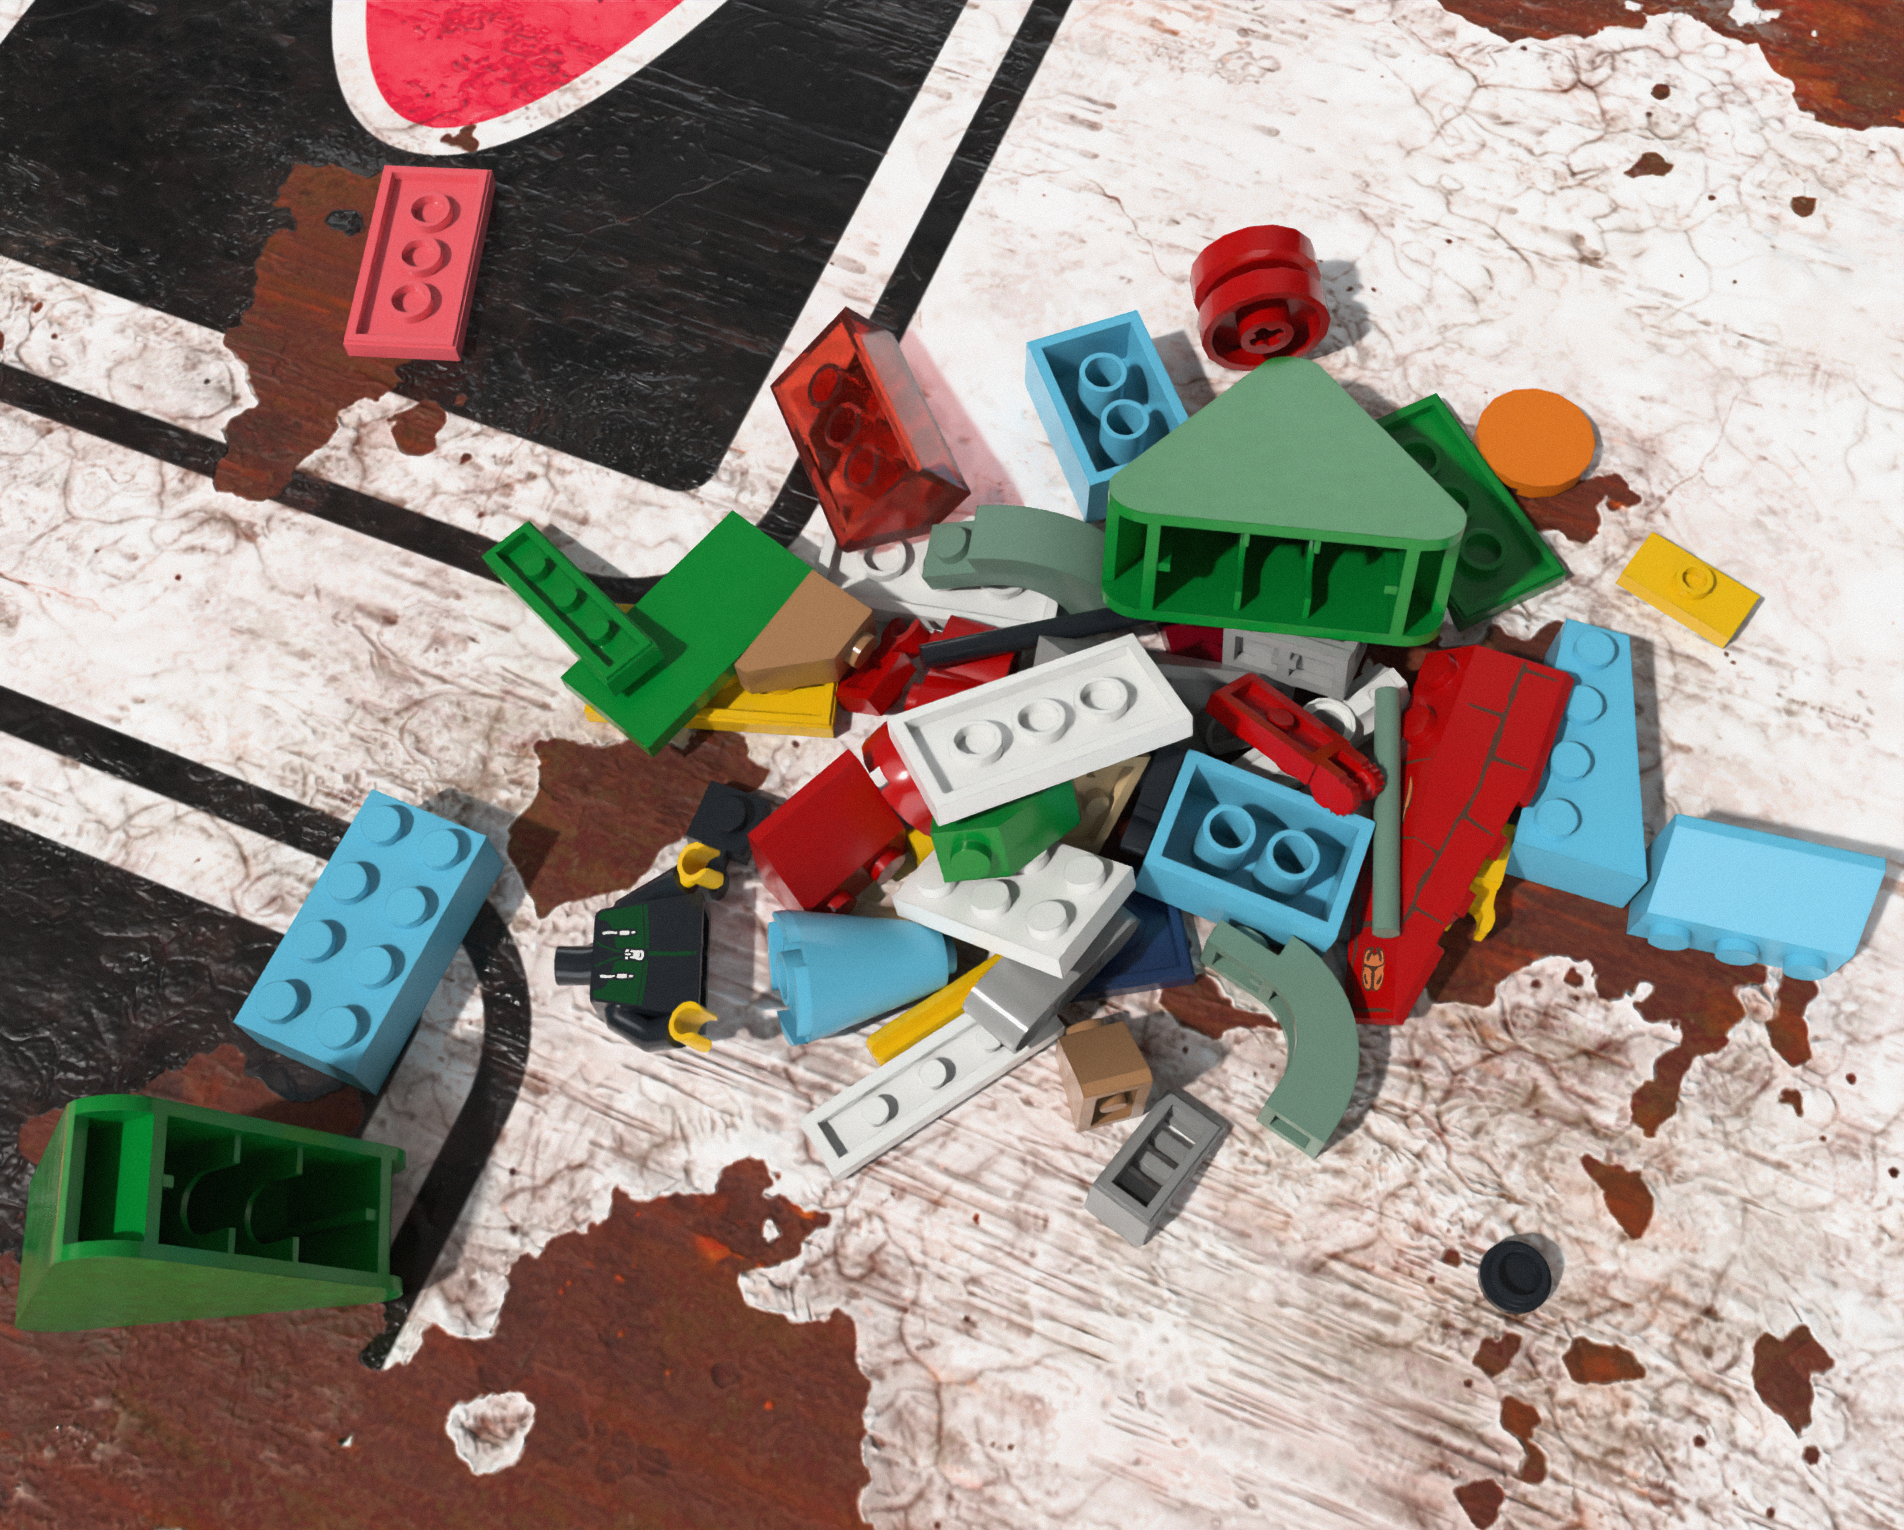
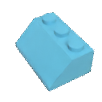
(1754, 897)

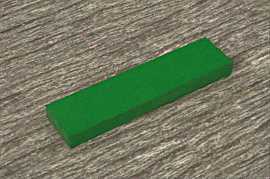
(573, 608)

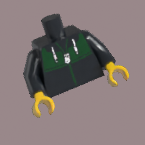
(652, 958)

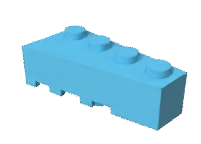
(1587, 813)

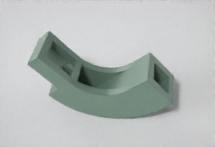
(1020, 550)
(1315, 1025)

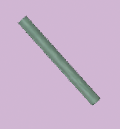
(1387, 814)

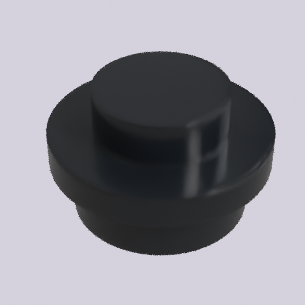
(1514, 1277)

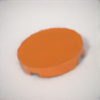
(1535, 441)

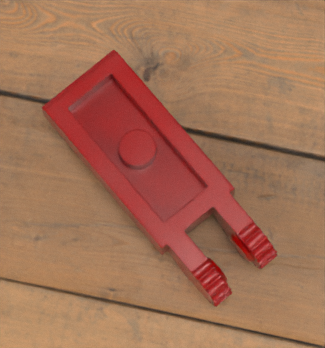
(1297, 743)

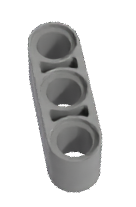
(1020, 1001)

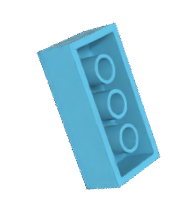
(371, 942)

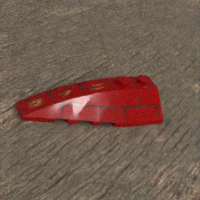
(1468, 757)

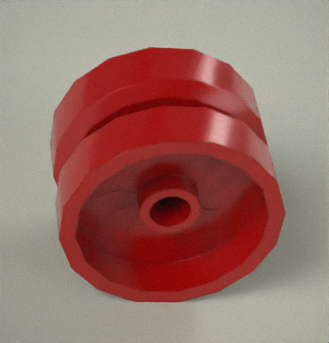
(1259, 296)

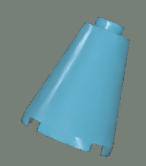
(850, 968)

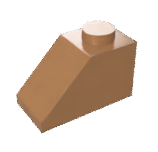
(809, 639)
(1102, 1073)

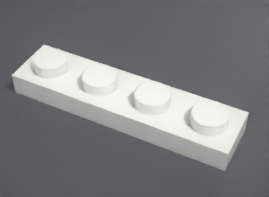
(912, 1092)

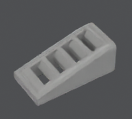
(1126, 1201)

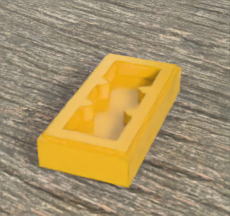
(1687, 589)

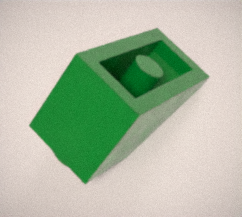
(1005, 836)

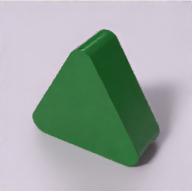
(1283, 519)
(200, 1216)

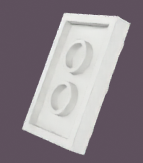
(1035, 917)

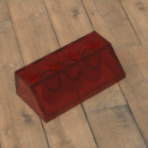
(867, 436)

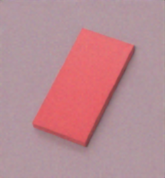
(420, 263)

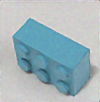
(1100, 401)
(1254, 854)

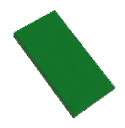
(1501, 552)
(702, 623)

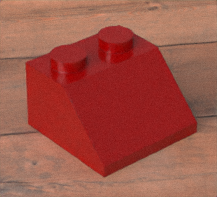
(829, 841)

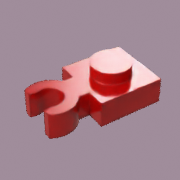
(885, 673)

